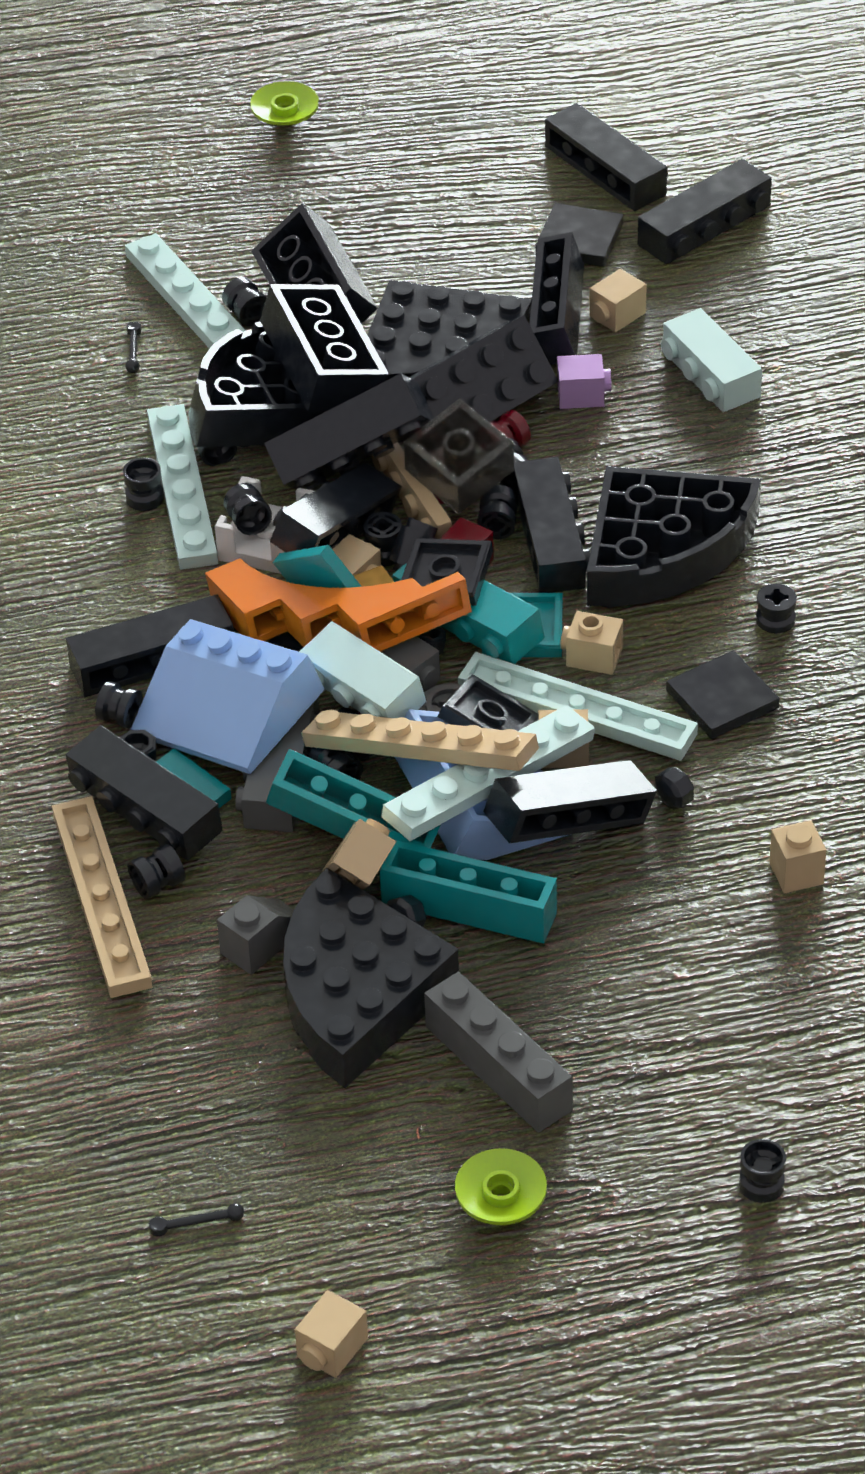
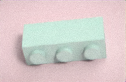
(711, 360)
(363, 675)

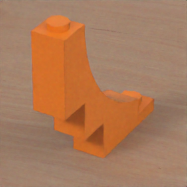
(375, 613)

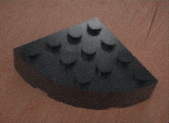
(428, 322)
(244, 393)
(666, 532)
(357, 974)

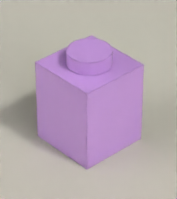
(582, 381)

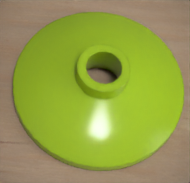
(284, 103)
(498, 1173)

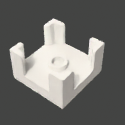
(252, 549)

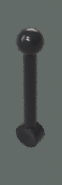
(133, 330)
(159, 1225)

